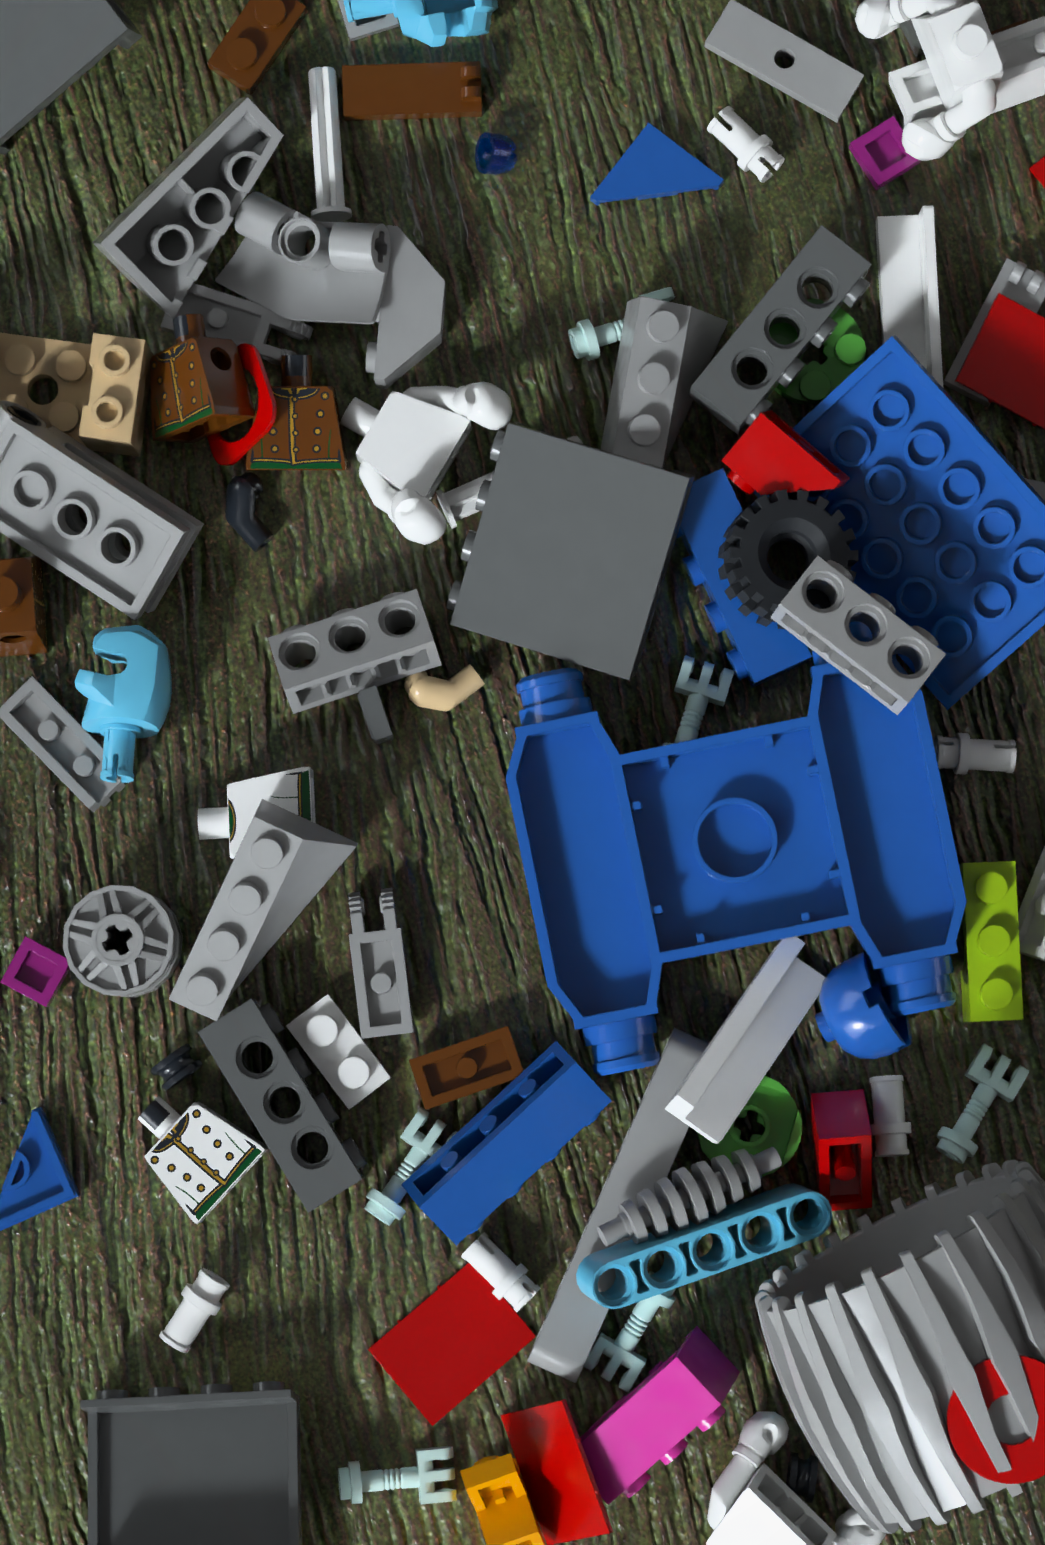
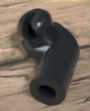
(240, 510)

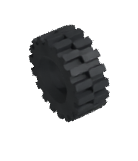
(775, 521)

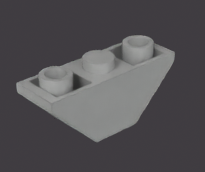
(409, 313)

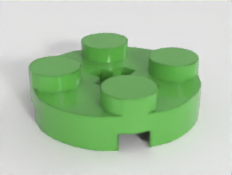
(842, 354)
(780, 1120)

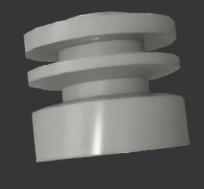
(152, 949)

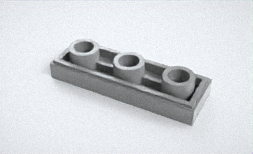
(755, 45)

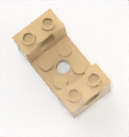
(99, 386)

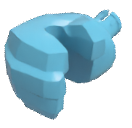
(429, 19)
(127, 702)

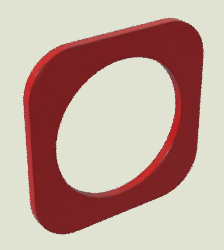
(227, 452)

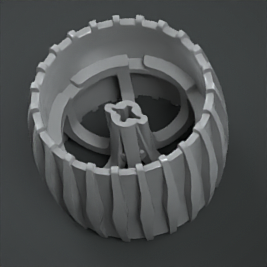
(895, 1322)

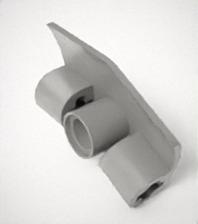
(332, 284)

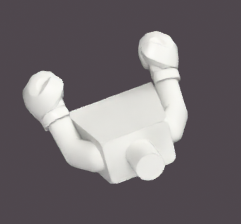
(959, 58)
(414, 444)
(760, 1509)

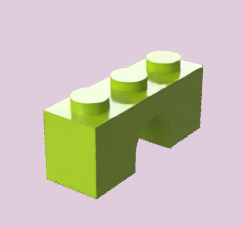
(991, 943)

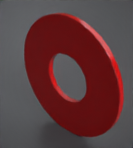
(1025, 1457)

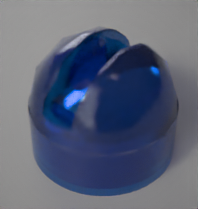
(495, 154)

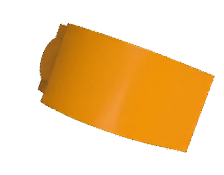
(502, 1502)

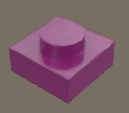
(882, 153)
(36, 971)

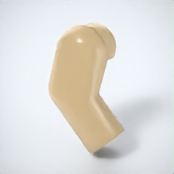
(441, 693)

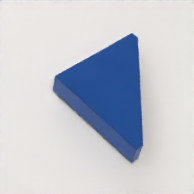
(654, 169)
(37, 1175)

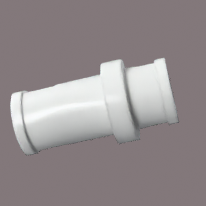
(746, 144)
(974, 754)
(889, 1116)
(501, 1272)
(196, 1307)

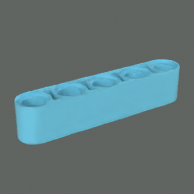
(727, 1251)

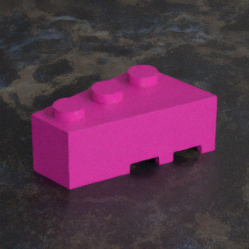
(658, 1415)

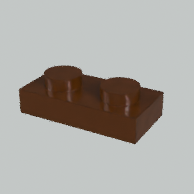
(256, 41)
(466, 1067)

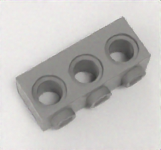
(863, 662)
(344, 673)

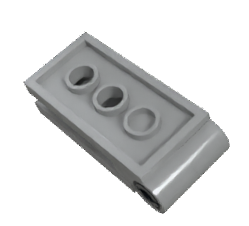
(41, 490)

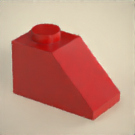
(778, 458)
(842, 1148)

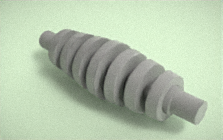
(689, 1196)

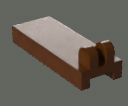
(412, 91)

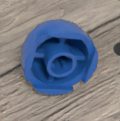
(858, 1011)

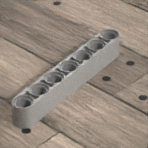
(641, 1161)

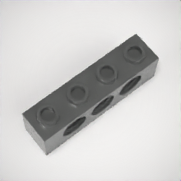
(821, 261)
(228, 1043)

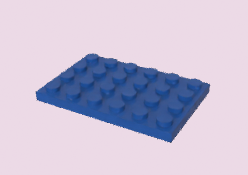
(934, 515)

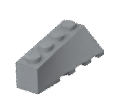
(184, 212)
(657, 362)
(265, 889)

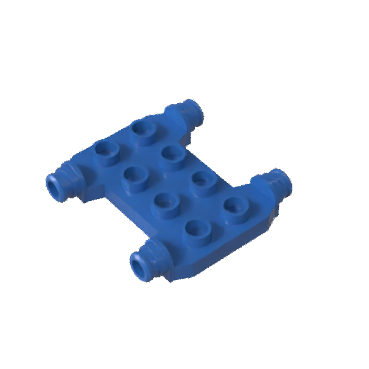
(730, 849)

